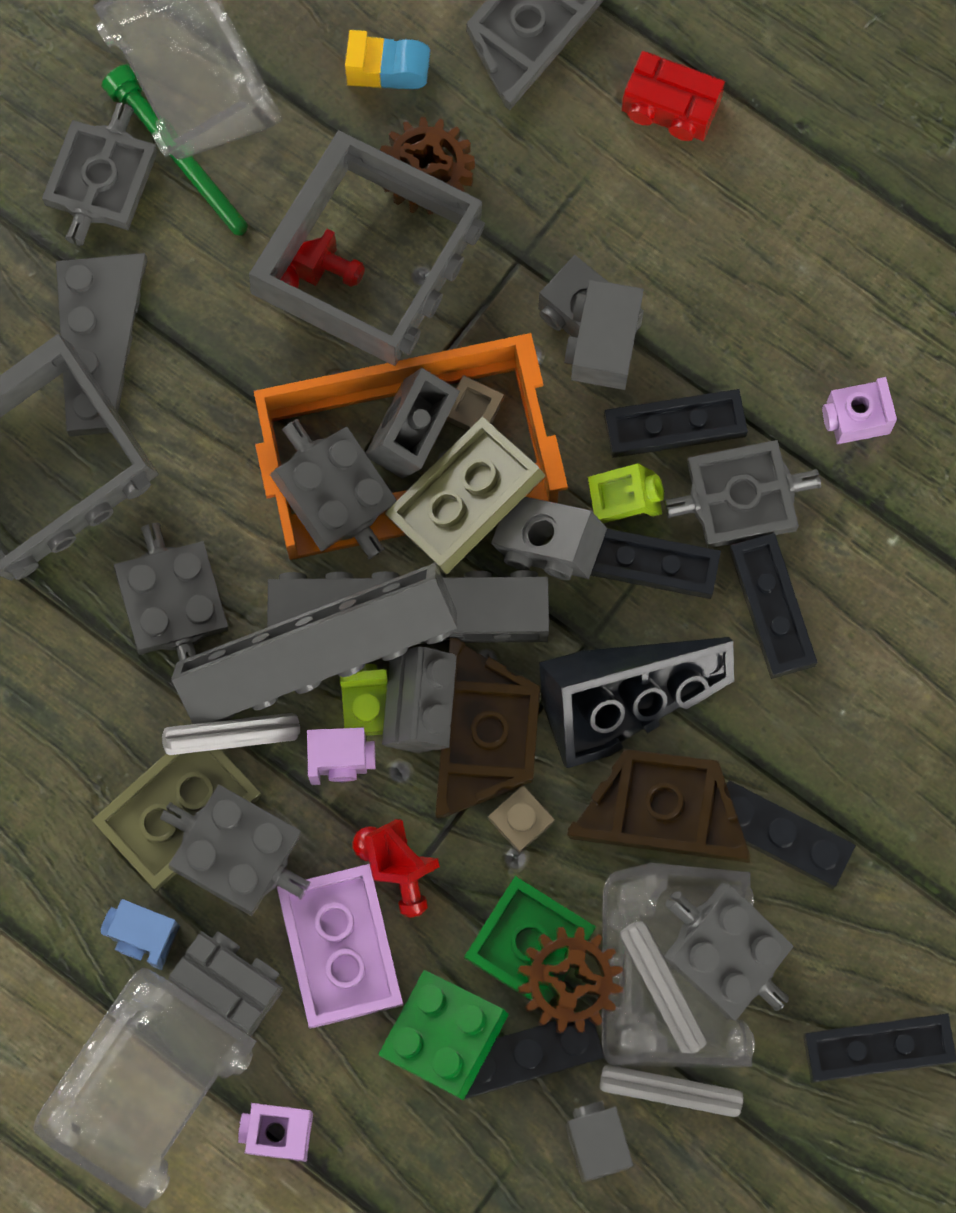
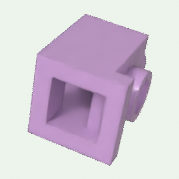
(855, 426)
(339, 754)
(296, 1125)

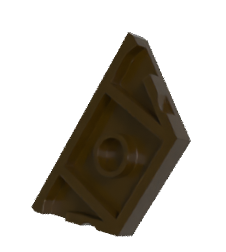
(489, 733)
(664, 807)

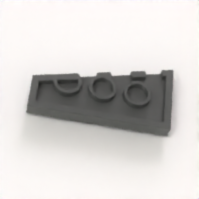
(97, 318)

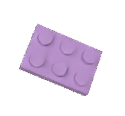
(340, 947)

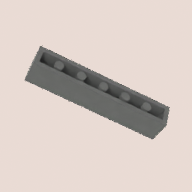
(486, 605)
(316, 646)

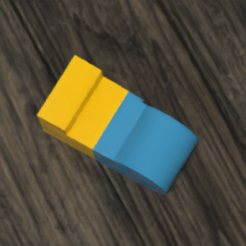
(386, 62)

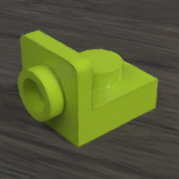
(626, 493)
(365, 699)

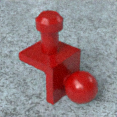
(319, 255)
(395, 863)

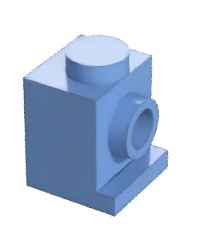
(140, 932)

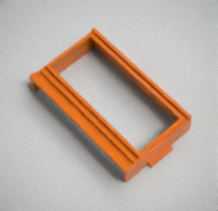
(383, 381)

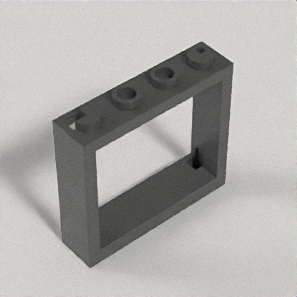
(398, 177)
(22, 382)

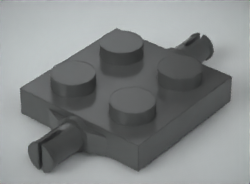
(100, 174)
(333, 488)
(742, 494)
(170, 596)
(235, 850)
(727, 951)

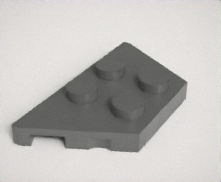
(523, 38)

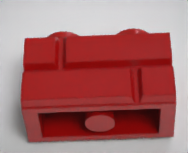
(672, 97)

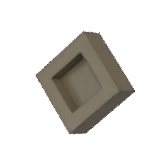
(473, 403)
(521, 819)

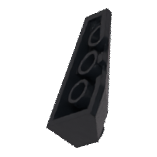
(615, 692)

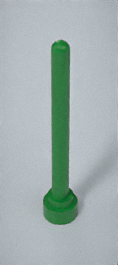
(124, 87)

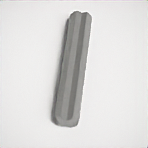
(230, 733)
(663, 987)
(671, 1090)

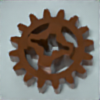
(426, 146)
(575, 959)

